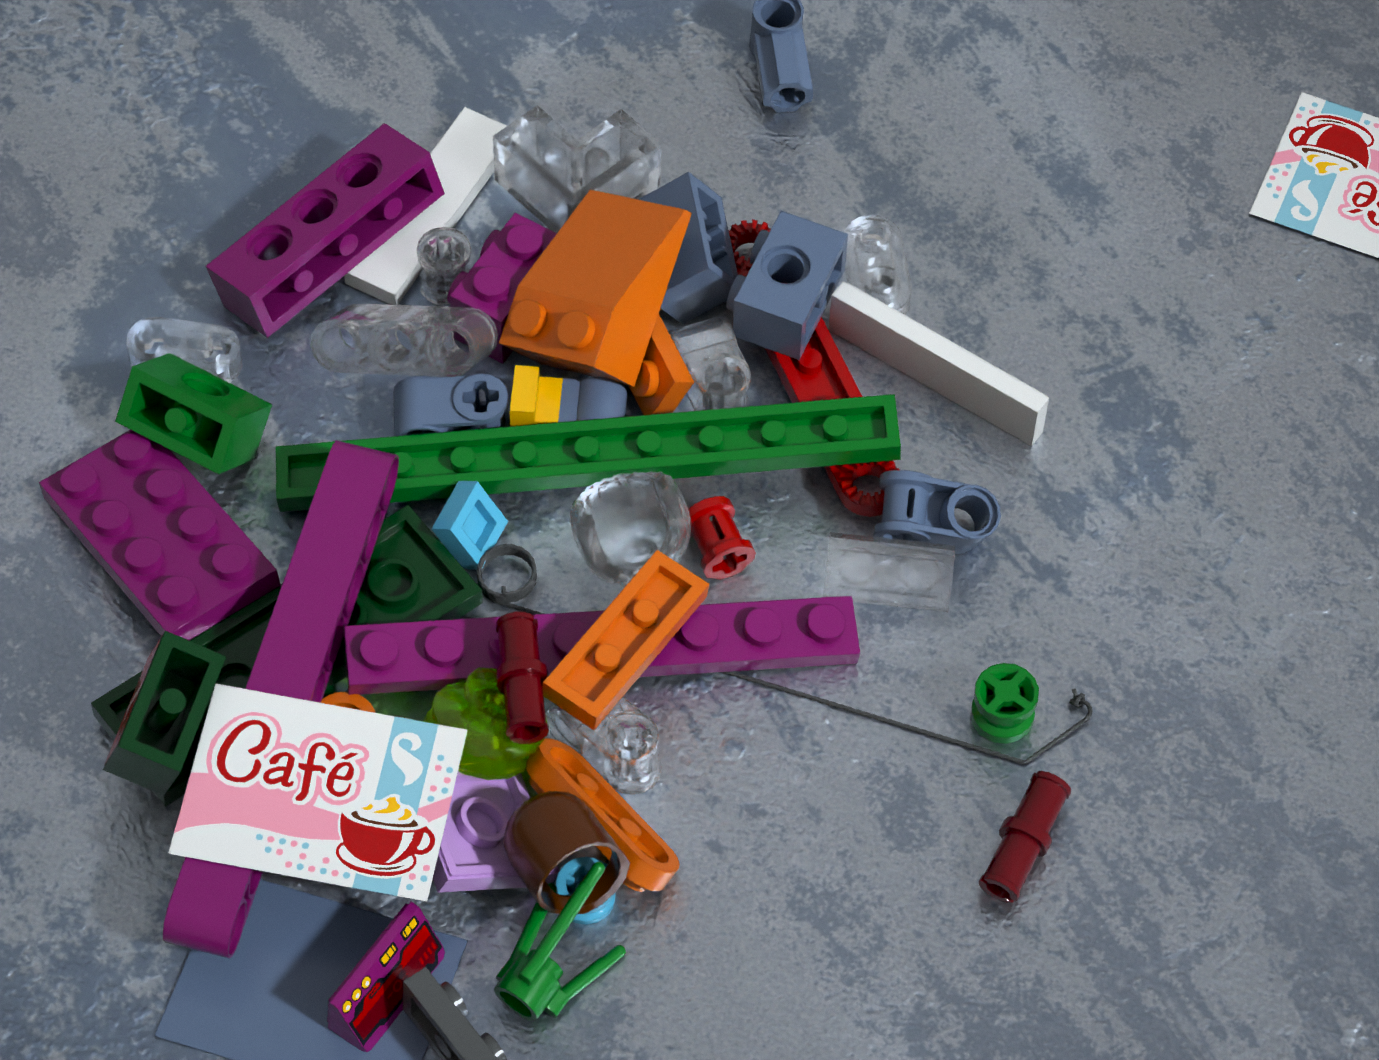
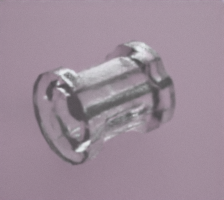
(443, 256)

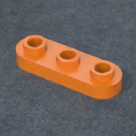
(563, 769)

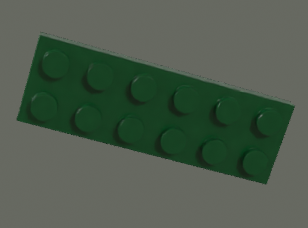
(405, 581)

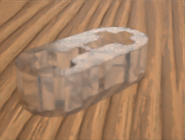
(187, 341)

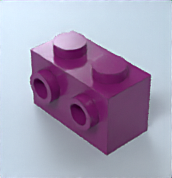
(497, 273)

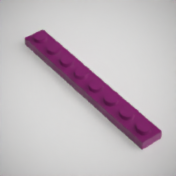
(710, 641)

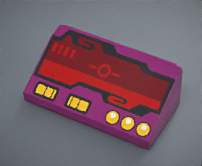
(374, 988)

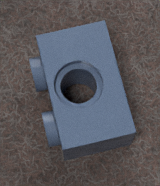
(782, 314)

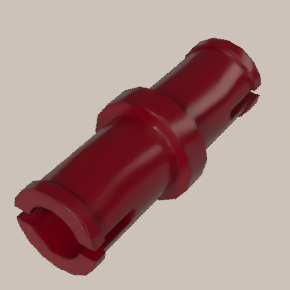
(521, 677)
(1025, 836)

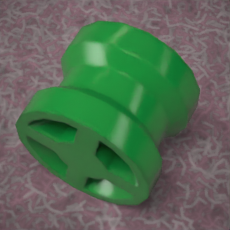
(999, 687)

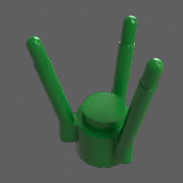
(531, 979)

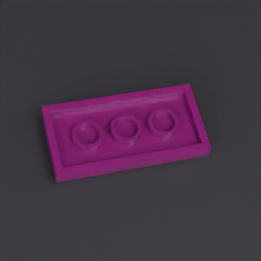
(159, 535)

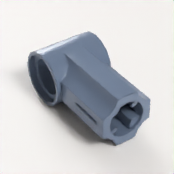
(781, 54)

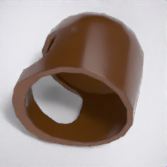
(548, 832)

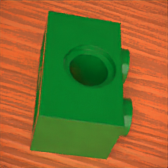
(193, 413)

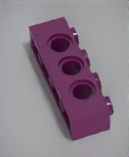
(325, 230)

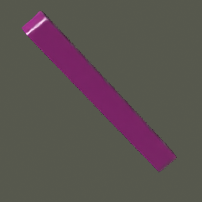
(295, 661)

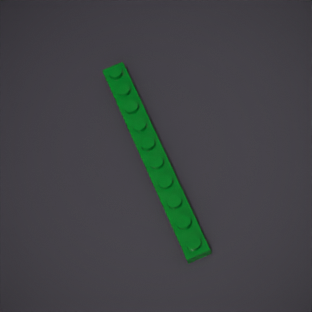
(597, 449)

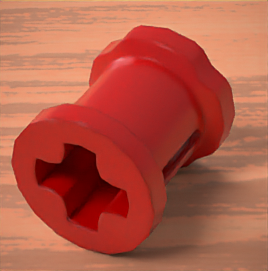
(719, 538)

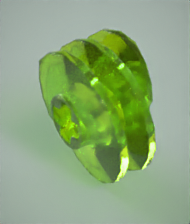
(481, 710)

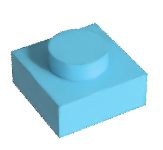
(469, 523)

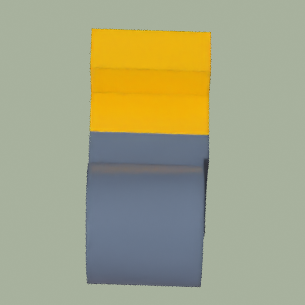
(563, 399)

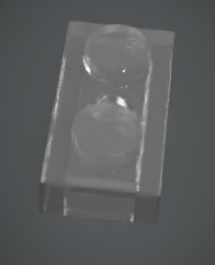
(889, 571)

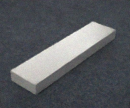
(464, 166)
(938, 363)

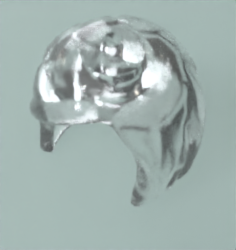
(627, 519)

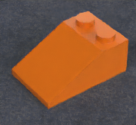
(598, 288)

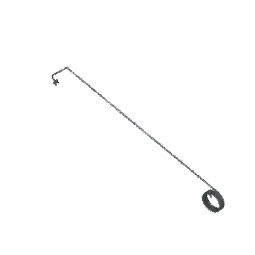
(514, 596)

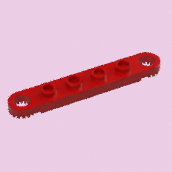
(816, 377)

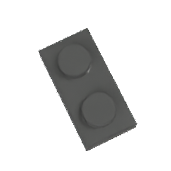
(442, 1020)

